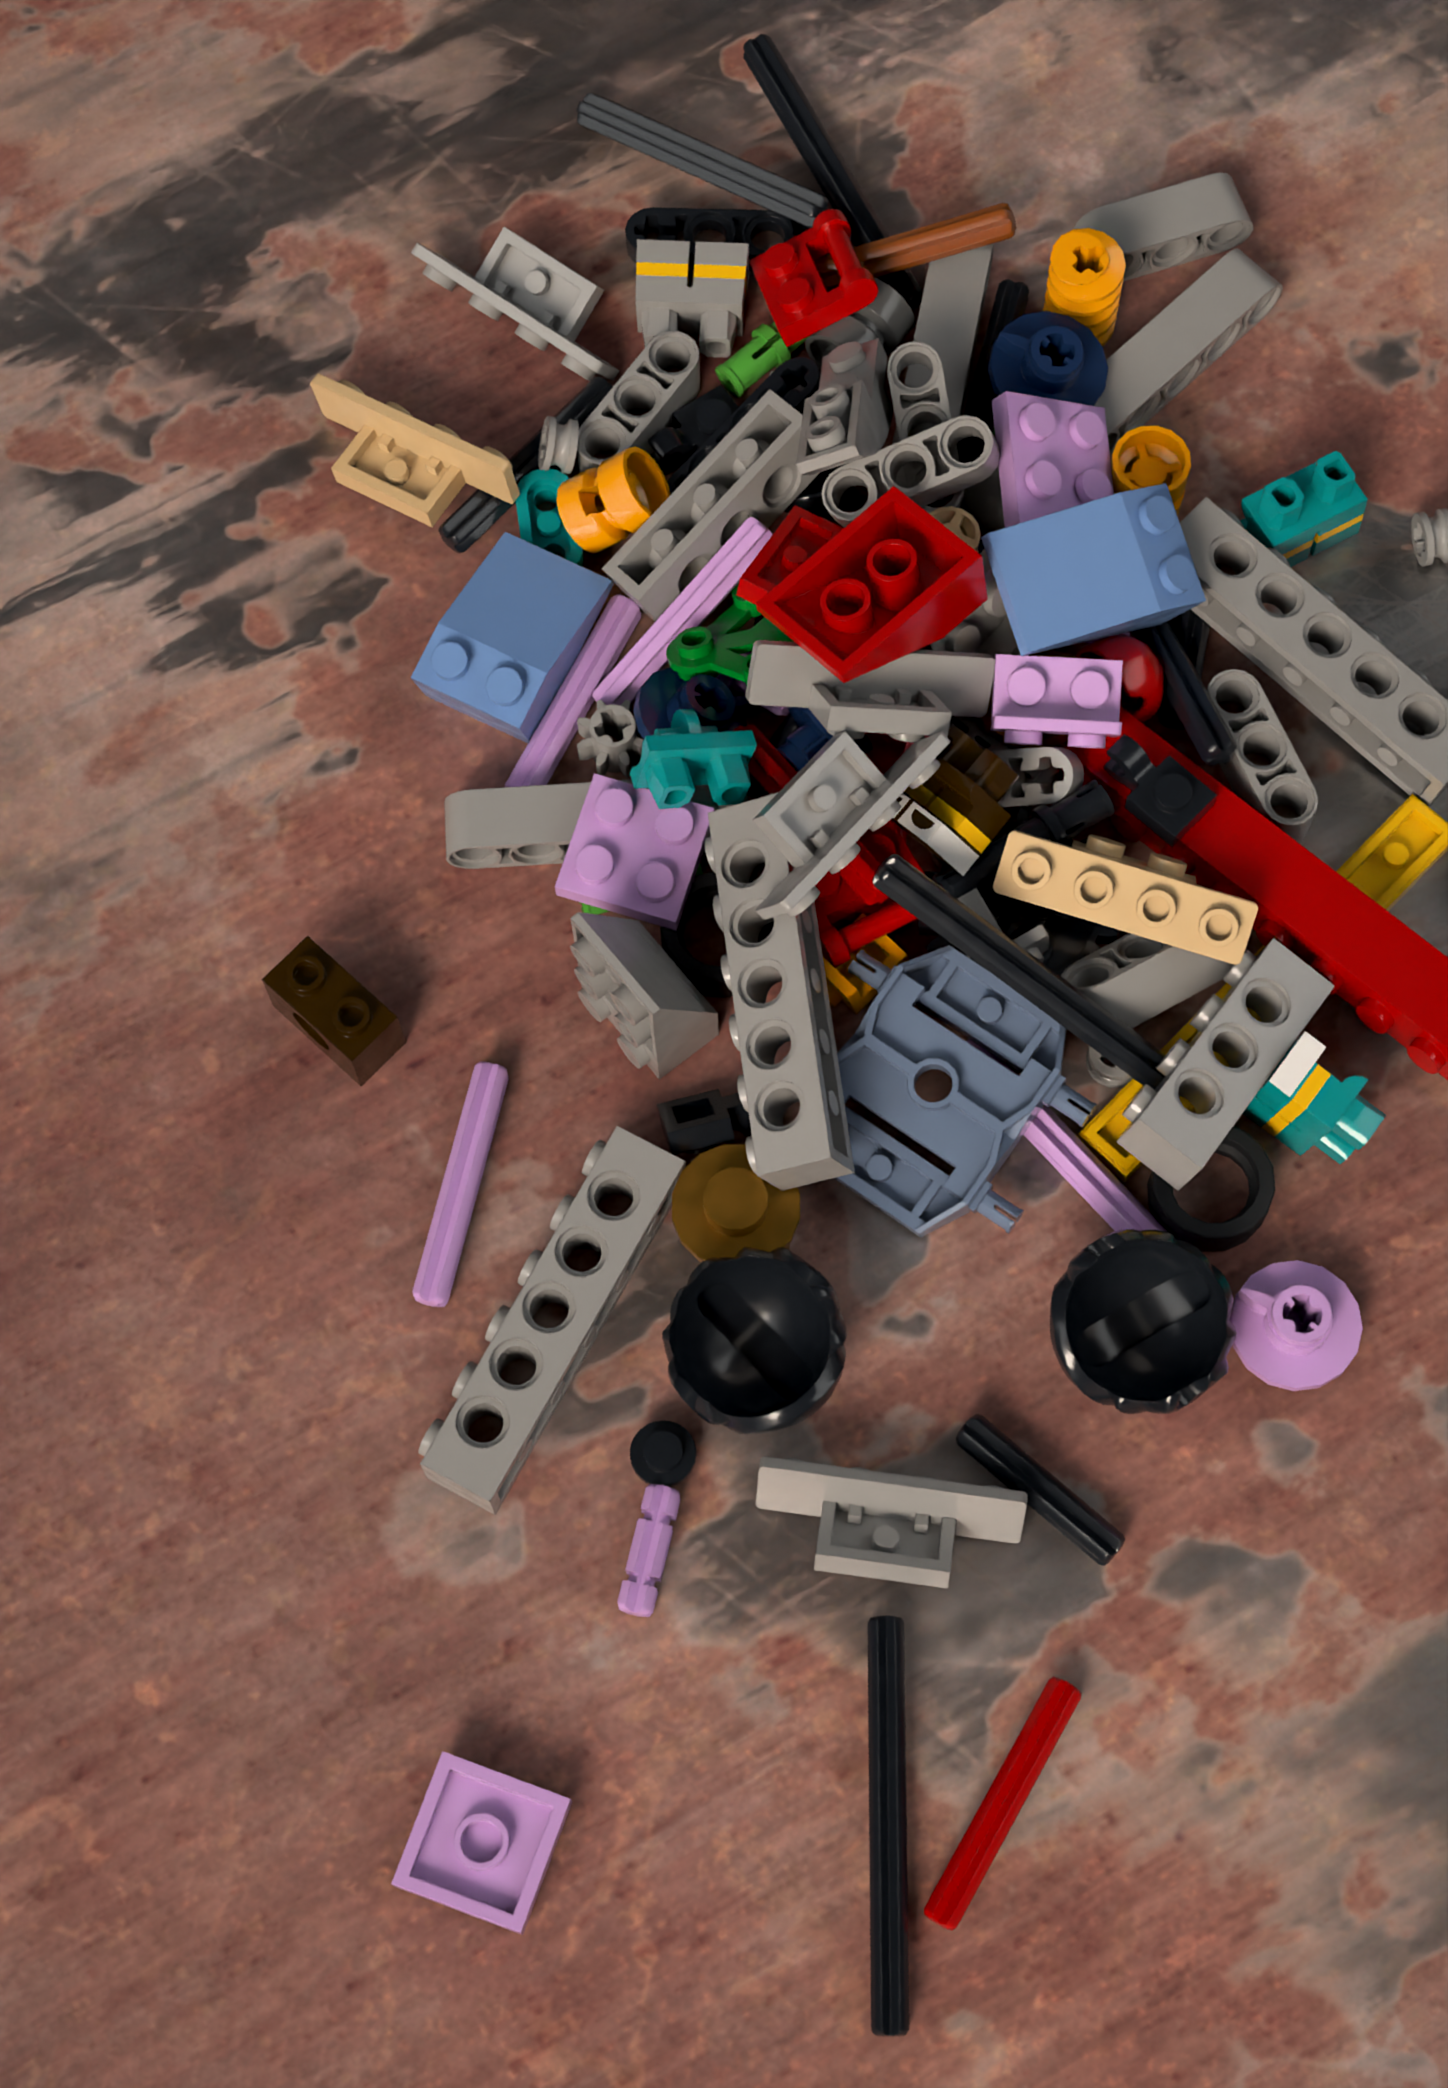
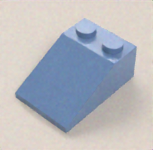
(1094, 570)
(512, 636)

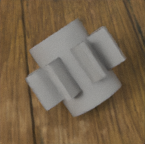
(610, 755)

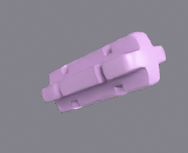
(649, 1550)

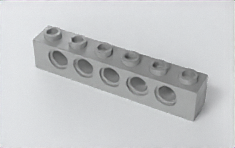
(1318, 680)
(818, 1139)
(489, 1469)

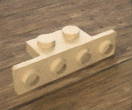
(405, 459)
(1126, 893)

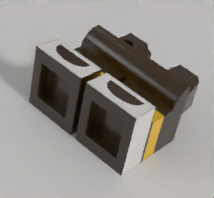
(958, 805)

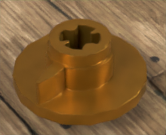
(727, 1207)

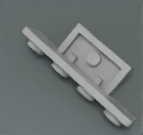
(531, 289)
(900, 698)
(830, 808)
(887, 1521)

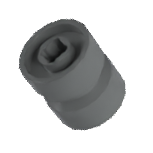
(885, 318)

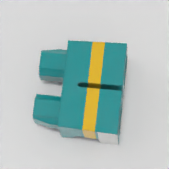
(1307, 509)
(1311, 1107)

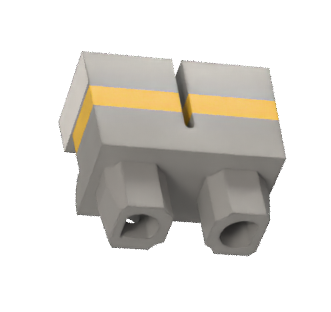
(707, 308)

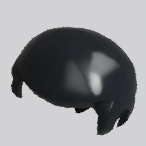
(1142, 1322)
(755, 1340)

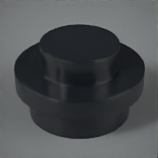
(663, 1453)

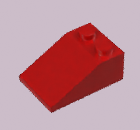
(878, 589)

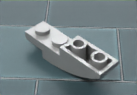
(848, 412)

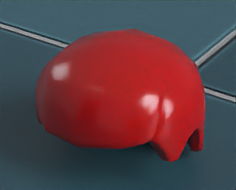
(1141, 672)

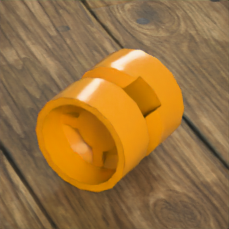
(1151, 458)
(611, 500)

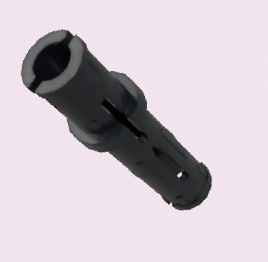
(1055, 823)

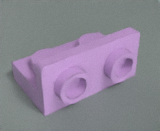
(1056, 698)

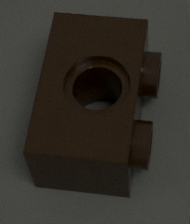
(334, 1010)

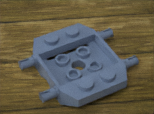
(987, 1102)

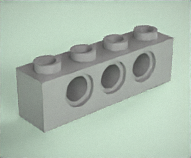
(741, 478)
(1181, 1142)

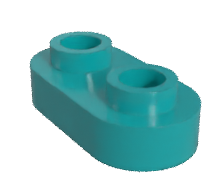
(545, 527)

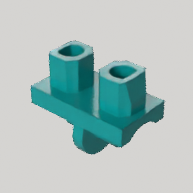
(692, 756)

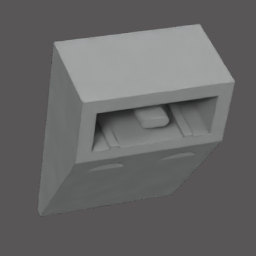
(640, 992)

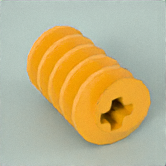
(1086, 280)

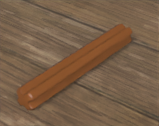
(928, 243)

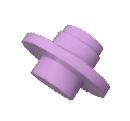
(1296, 1325)

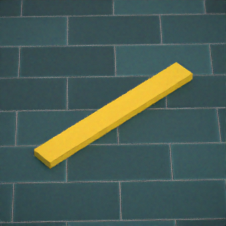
(1381, 868)

